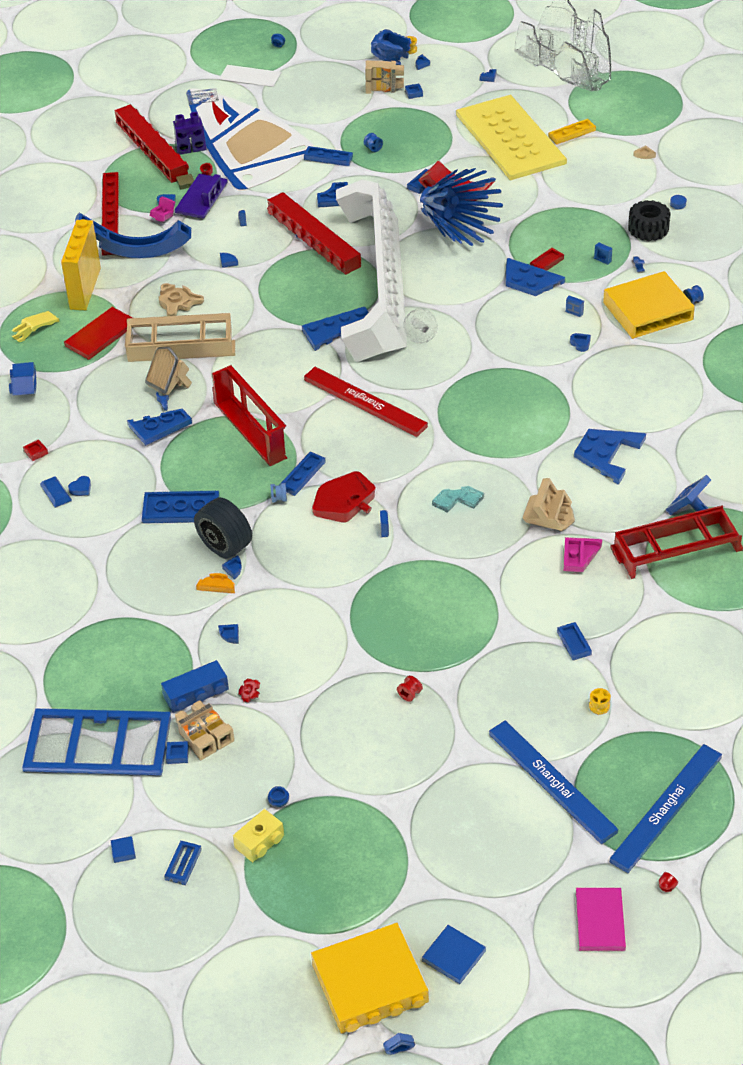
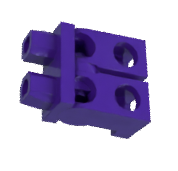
(189, 132)

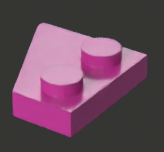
(579, 553)

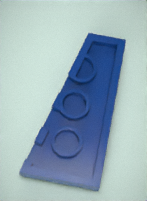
(329, 328)

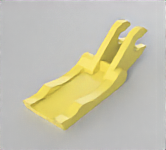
(32, 323)

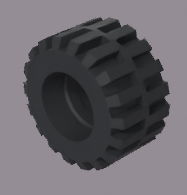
(649, 220)

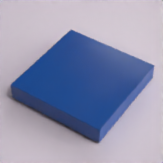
(454, 954)

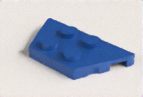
(530, 278)

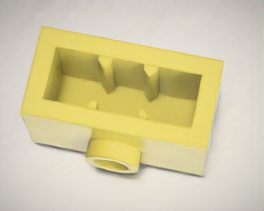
(258, 835)

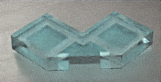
(466, 495)

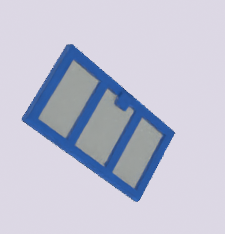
(97, 742)

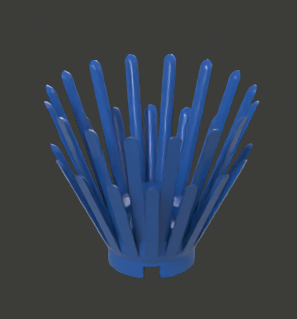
(444, 203)

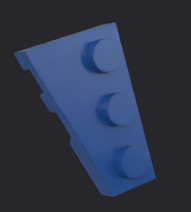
(157, 427)

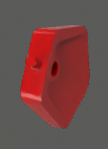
(344, 497)

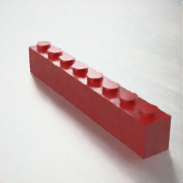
(151, 143)
(314, 233)

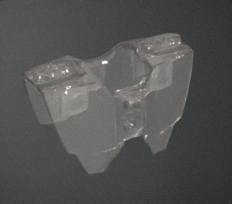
(560, 46)

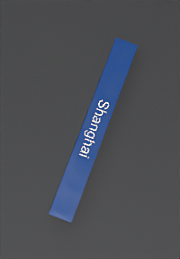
(553, 782)
(665, 808)

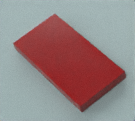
(98, 333)

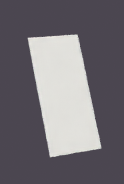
(250, 75)

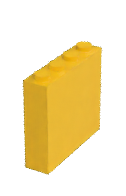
(81, 264)
(648, 304)
(369, 978)

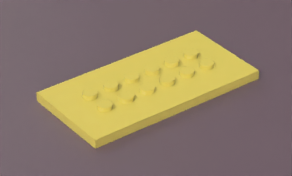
(511, 137)

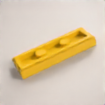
(572, 131)

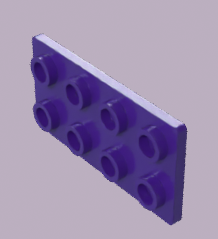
(201, 195)

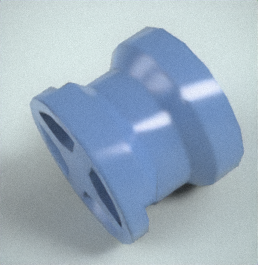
(280, 492)

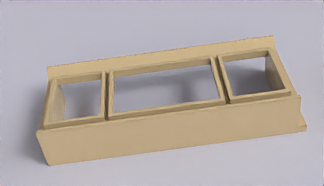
(182, 348)

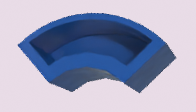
(23, 379)

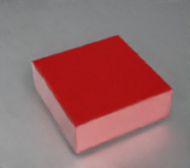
(35, 450)

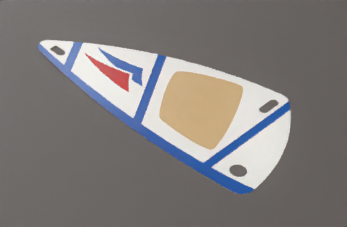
(248, 141)

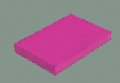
(600, 919)

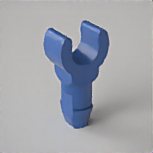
(638, 263)
(163, 401)

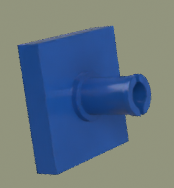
(690, 496)

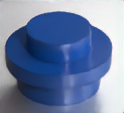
(277, 40)
(278, 796)

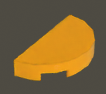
(216, 583)

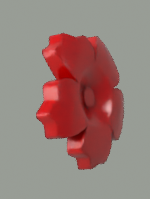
(249, 690)

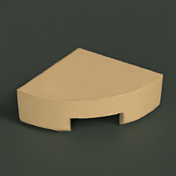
(644, 153)

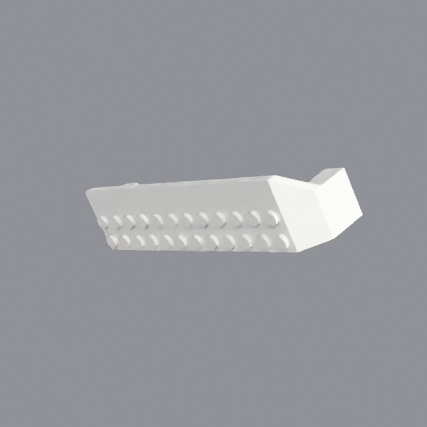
(383, 325)

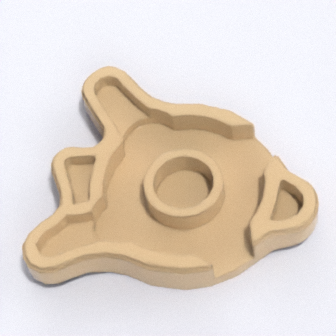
(177, 298)

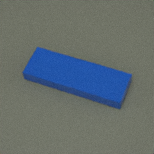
(328, 156)
(303, 472)

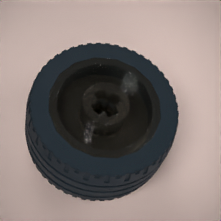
(223, 527)

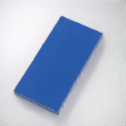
(174, 505)

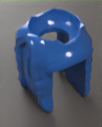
(390, 46)

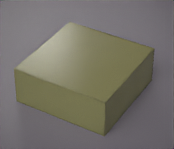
(185, 181)

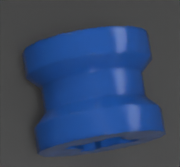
(373, 142)
(694, 294)

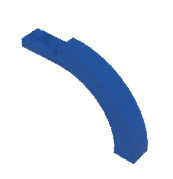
(141, 247)

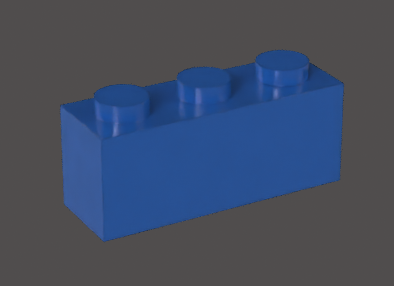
(194, 686)

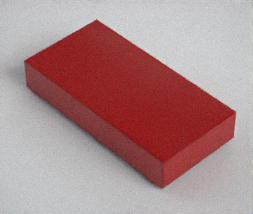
(548, 259)

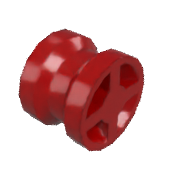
(409, 688)

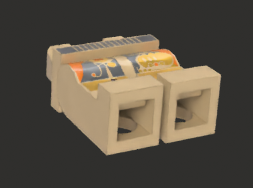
(382, 76)
(204, 729)

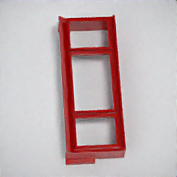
(268, 443)
(670, 527)

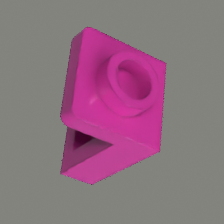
(164, 210)

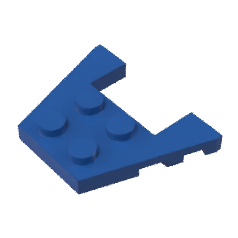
(600, 447)

